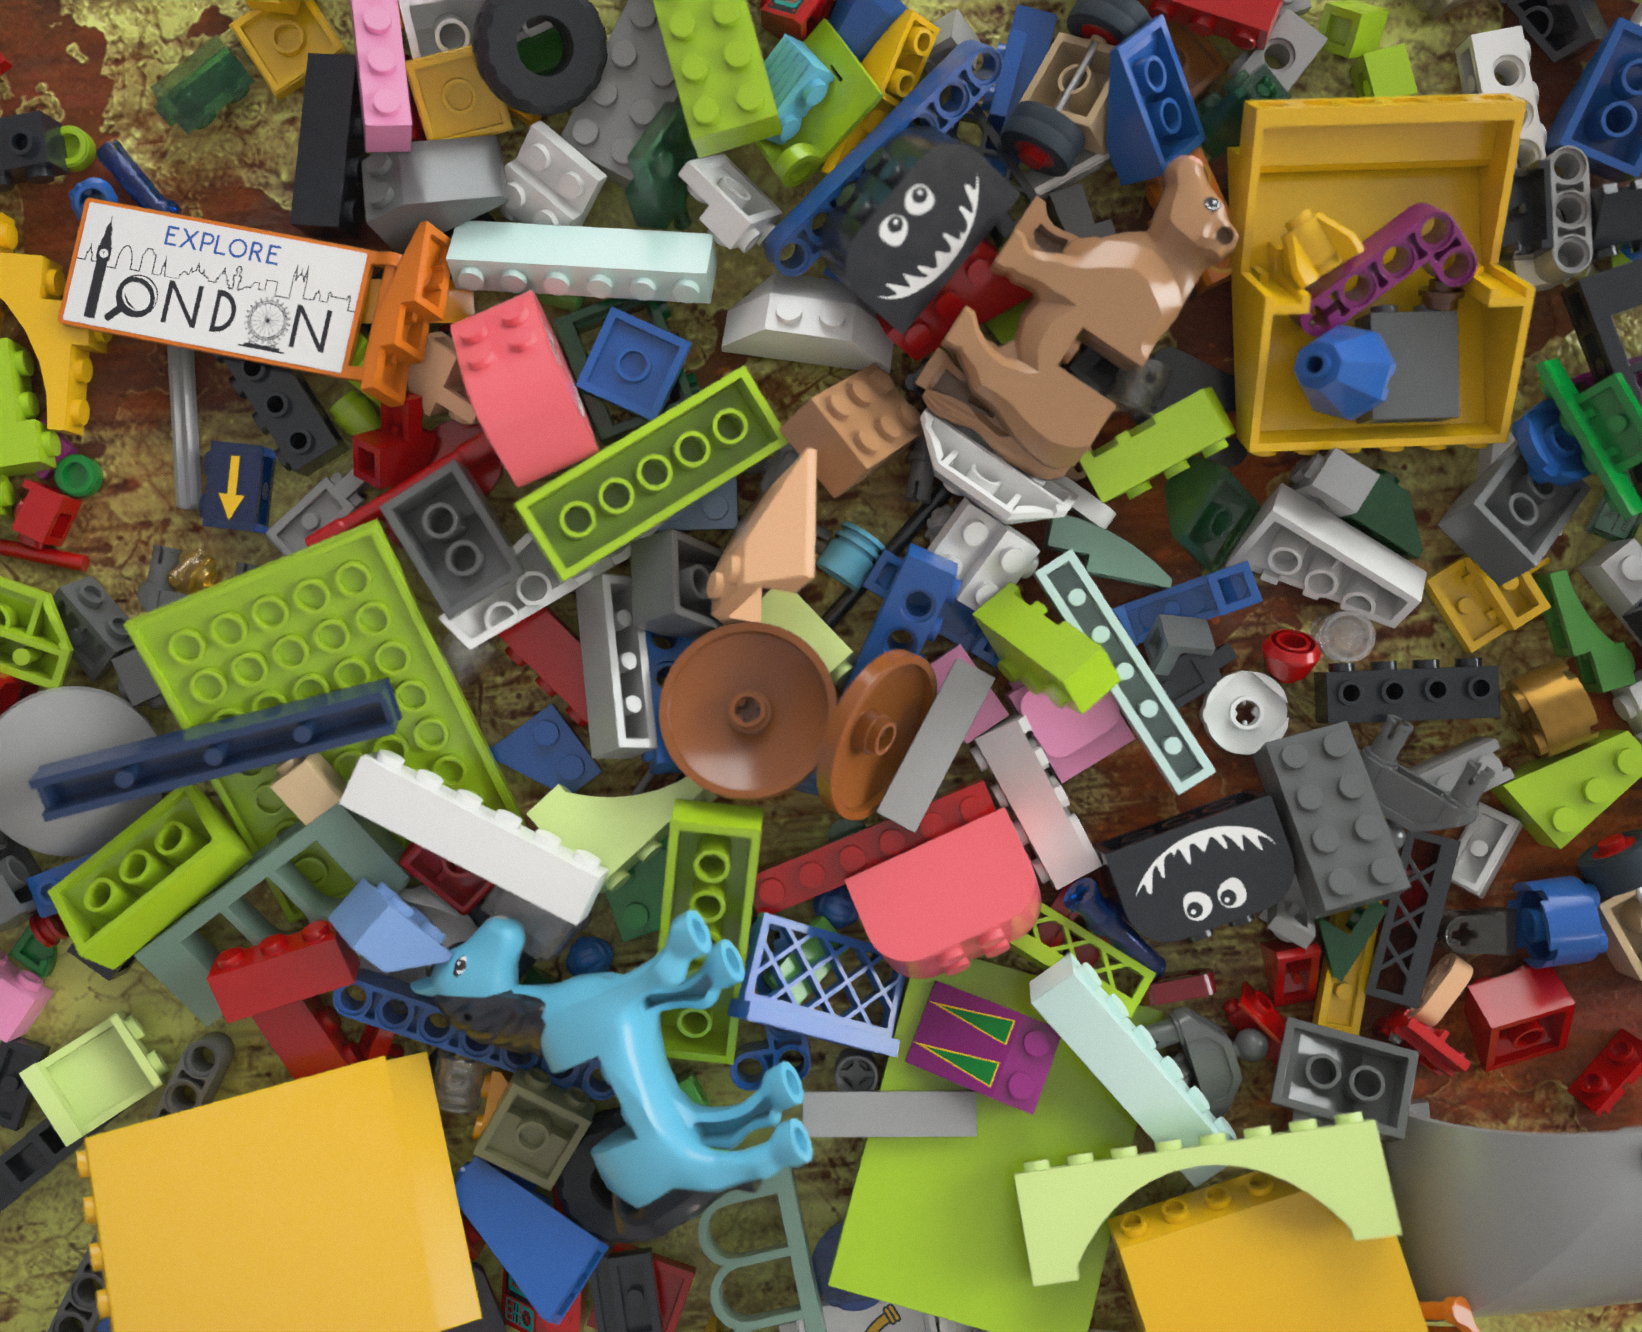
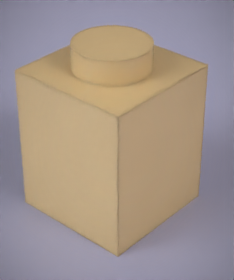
(308, 786)

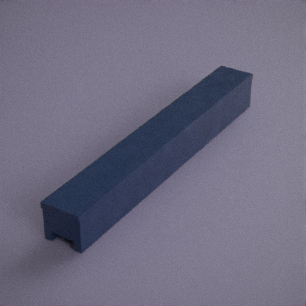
(216, 749)

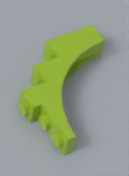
(24, 441)

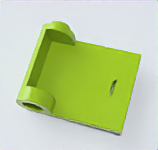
(829, 120)

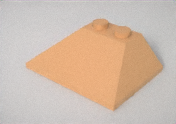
(769, 546)

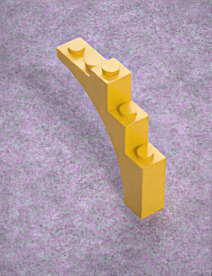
(33, 291)

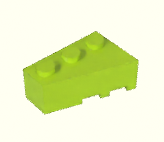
(1159, 446)
(1045, 655)
(1571, 789)

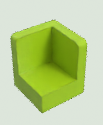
(1352, 27)

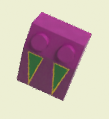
(984, 1046)

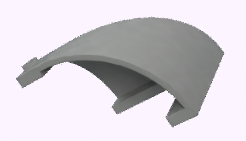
(1518, 1215)

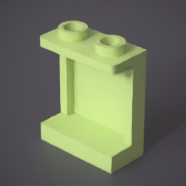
(95, 1077)

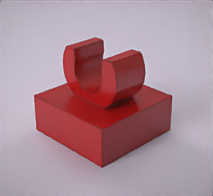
(378, 1043)

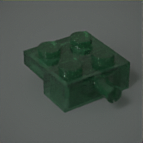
(657, 190)

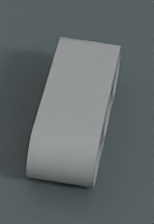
(1575, 235)

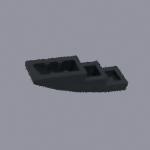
(34, 1159)

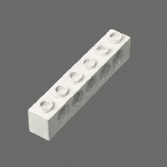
(1509, 55)

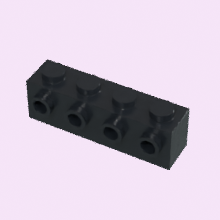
(31, 150)
(330, 150)
(289, 413)
(1410, 693)

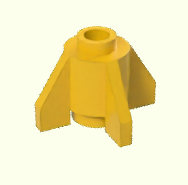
(1316, 246)

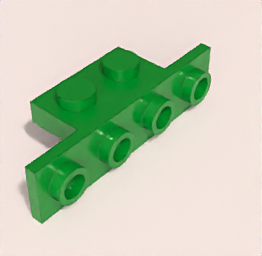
(1606, 426)

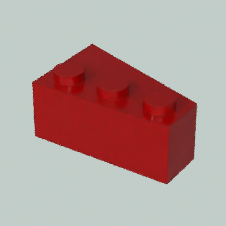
(970, 286)

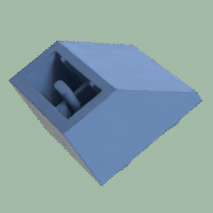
(388, 929)

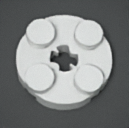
(1269, 711)

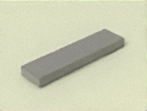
(935, 745)
(890, 1113)

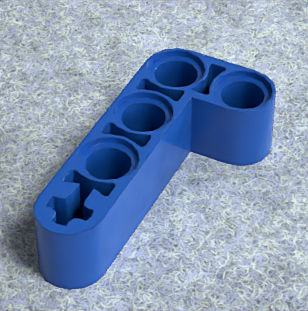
(778, 1041)

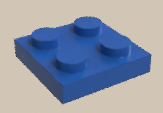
(633, 365)

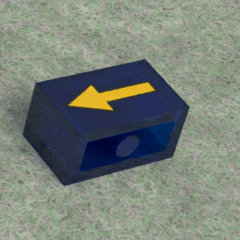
(238, 487)

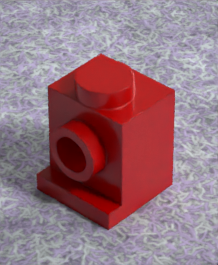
(44, 515)

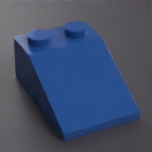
(1149, 105)
(1606, 107)

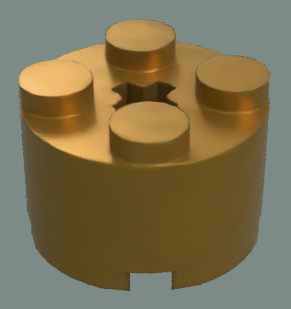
(1550, 710)

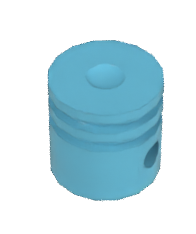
(850, 555)

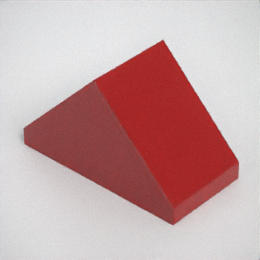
(1290, 971)

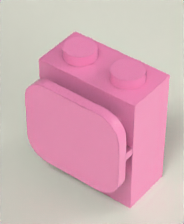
(1067, 737)

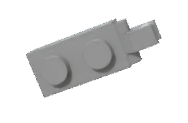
(327, 501)

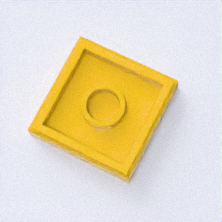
(282, 43)
(454, 97)

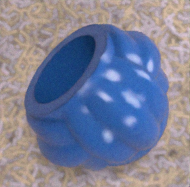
(90, 188)
(836, 907)
(589, 956)

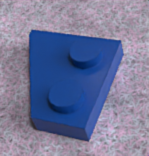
(548, 752)

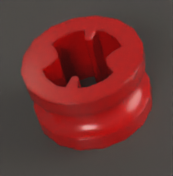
(48, 929)

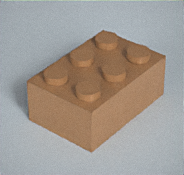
(854, 428)

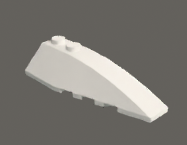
(527, 593)

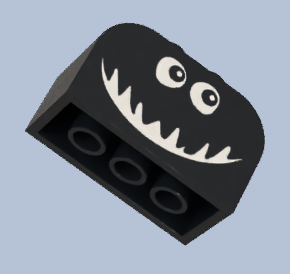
(912, 221)
(1199, 868)

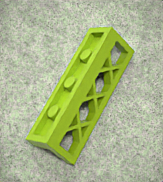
(1044, 957)

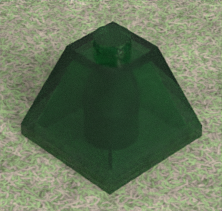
(1208, 511)

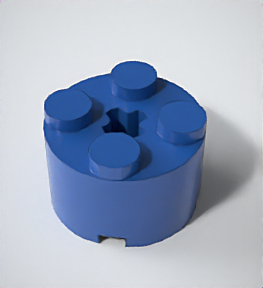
(1558, 921)

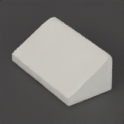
(1084, 165)
(1484, 849)

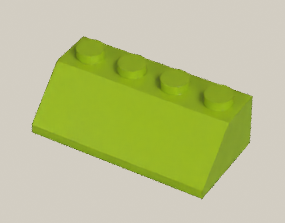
(148, 876)

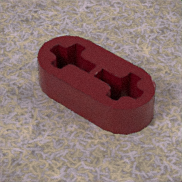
(1179, 986)

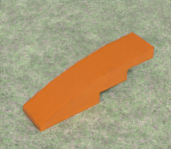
(412, 303)

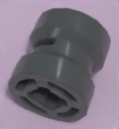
(855, 1077)

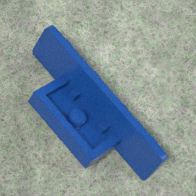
(1022, 57)

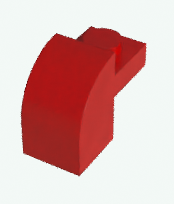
(397, 448)

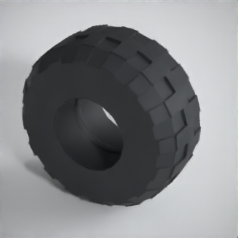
(508, 78)
(580, 1187)

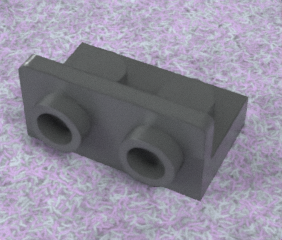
(92, 625)

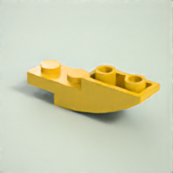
(896, 68)

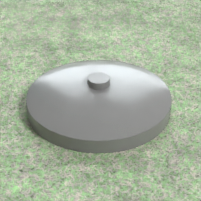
(57, 727)

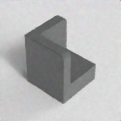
(1174, 636)

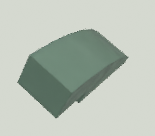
(1104, 553)

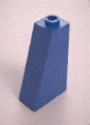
(530, 1238)

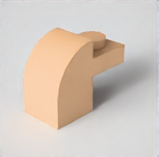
(441, 381)

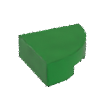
(34, 954)

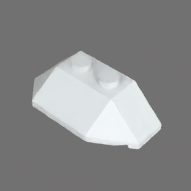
(807, 323)
(985, 478)

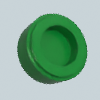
(78, 476)

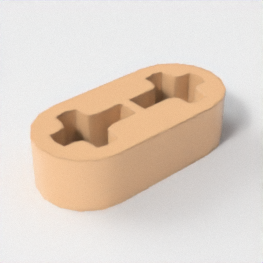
(1442, 989)

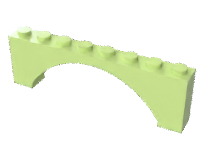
(632, 826)
(1332, 1162)

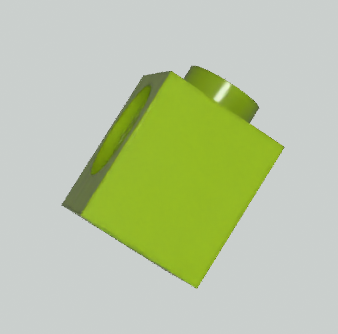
(1384, 73)

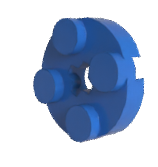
(1537, 439)

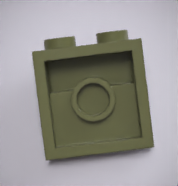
(535, 1127)

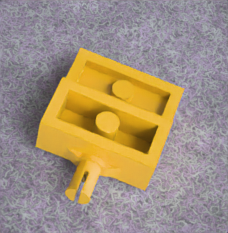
(1478, 607)

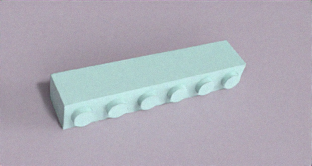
(583, 261)
(1139, 692)
(1125, 1059)

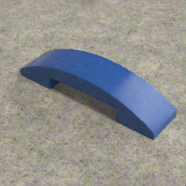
(1197, 598)
(958, 622)

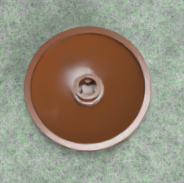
(747, 711)
(873, 732)

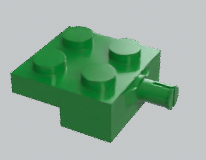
(639, 901)

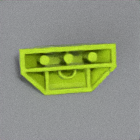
(32, 636)

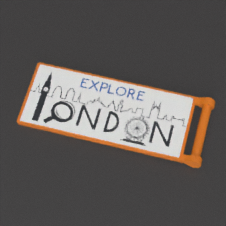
(222, 288)

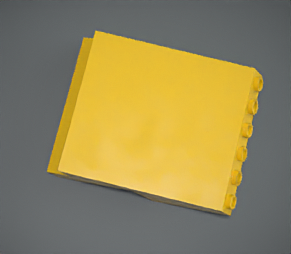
(1362, 169)
(284, 1211)
(1259, 1261)

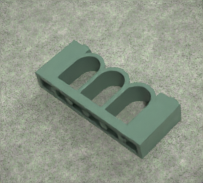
(184, 957)
(796, 1247)

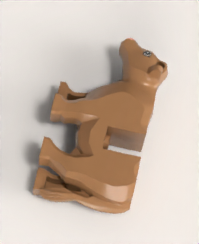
(1091, 291)

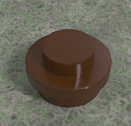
(1440, 296)

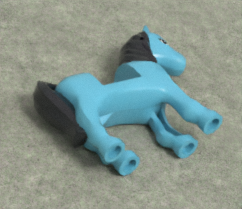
(661, 1158)

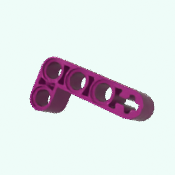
(1377, 278)

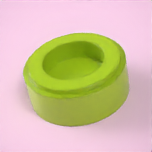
(79, 148)

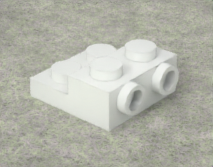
(550, 181)
(737, 208)
(985, 551)

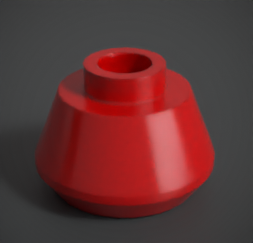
(1290, 655)

